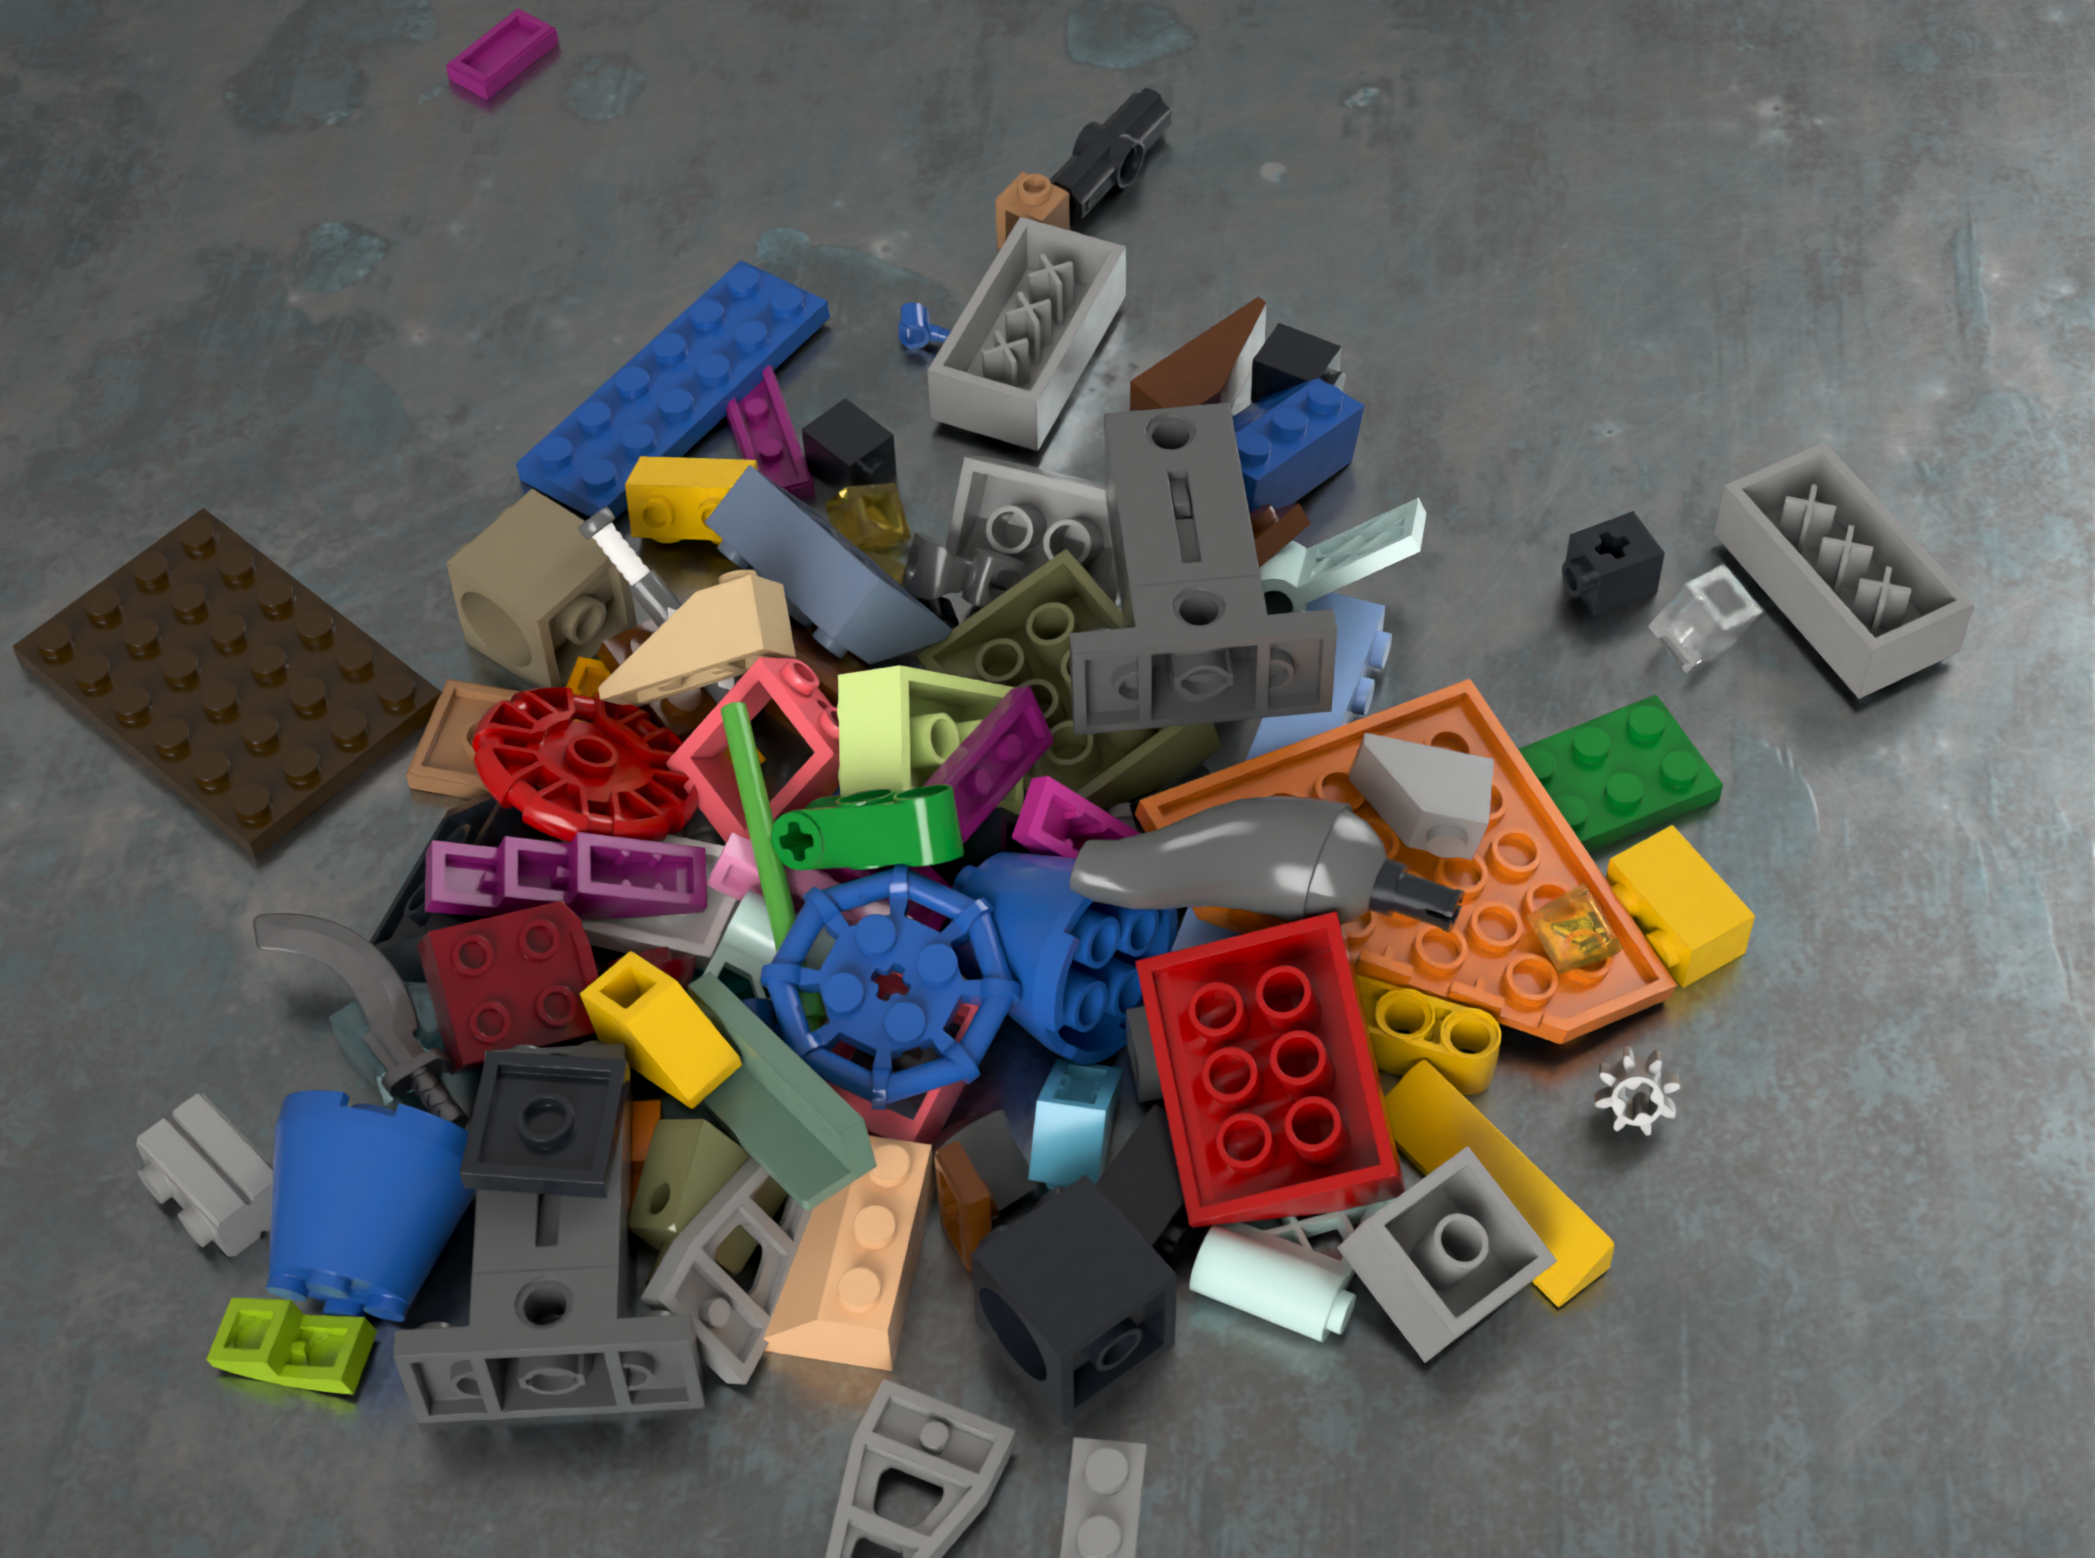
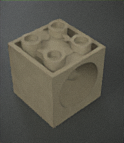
(538, 592)

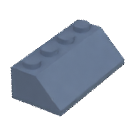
(821, 573)

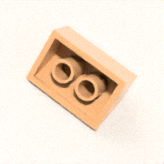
(858, 1263)

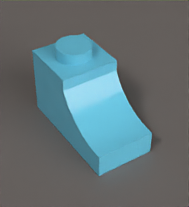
(1074, 1123)

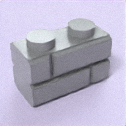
(210, 1174)

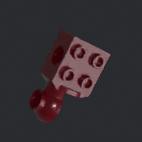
(518, 981)

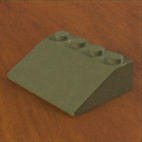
(1025, 643)

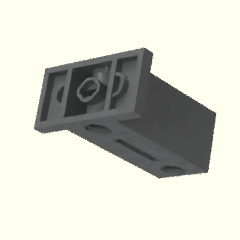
(1190, 590)
(554, 1309)

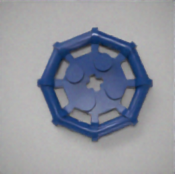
(903, 1022)

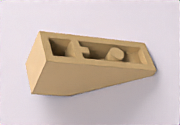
(706, 641)

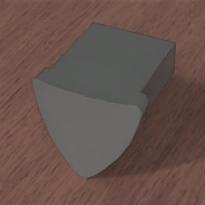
(992, 1154)

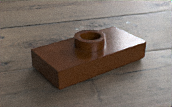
(963, 1200)

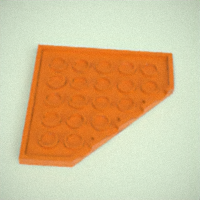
(1520, 865)

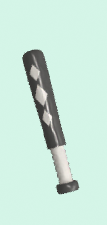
(644, 584)

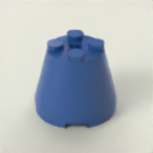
(1065, 952)
(361, 1202)

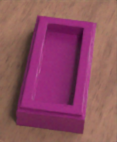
(502, 53)

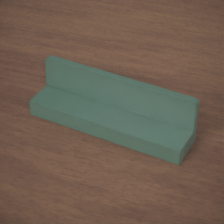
(781, 1105)

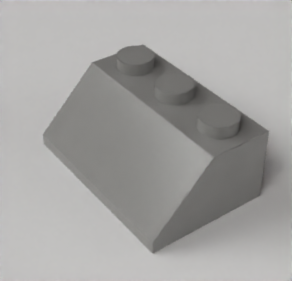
(1032, 518)

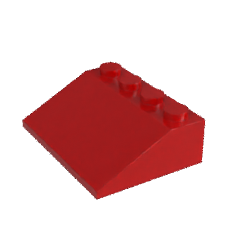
(1270, 1075)

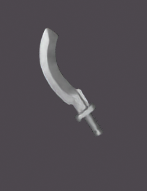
(381, 998)

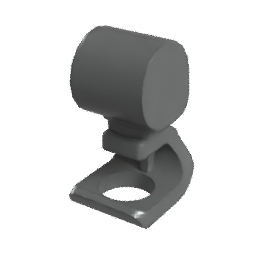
(981, 578)

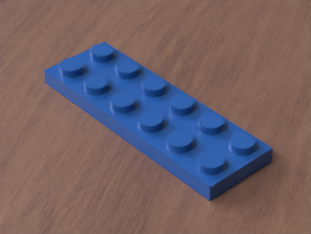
(674, 388)

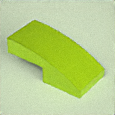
(292, 1349)

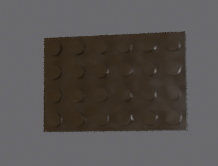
(229, 680)

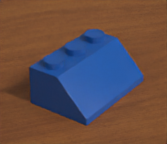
(1295, 441)

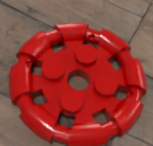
(591, 774)

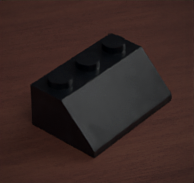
(406, 922)

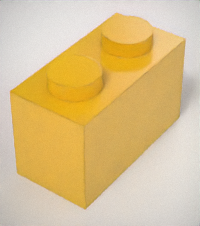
(1680, 905)

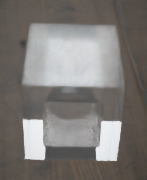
(1705, 618)

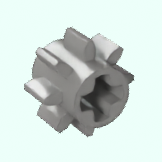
(1643, 1107)

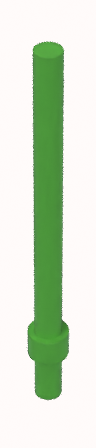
(760, 824)

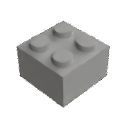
(1446, 1253)

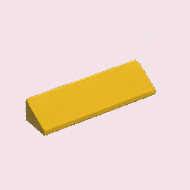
(1437, 1122)

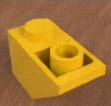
(661, 1028)

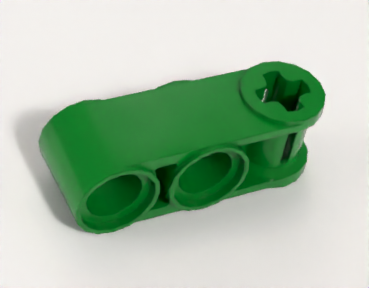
(871, 830)

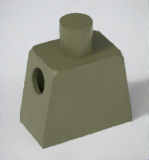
(680, 1176)

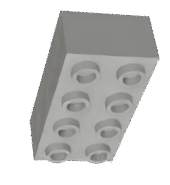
(1027, 333)
(1843, 569)

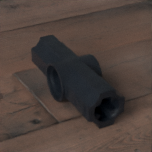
(1112, 151)

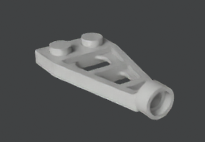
(689, 1281)
(928, 1442)

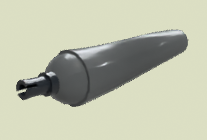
(1264, 858)

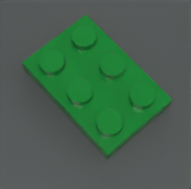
(1623, 773)

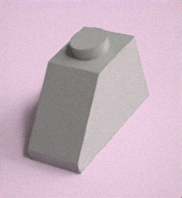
(1426, 793)

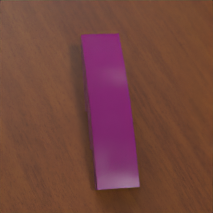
(590, 875)

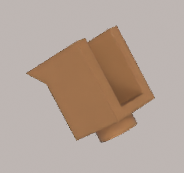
(1031, 198)

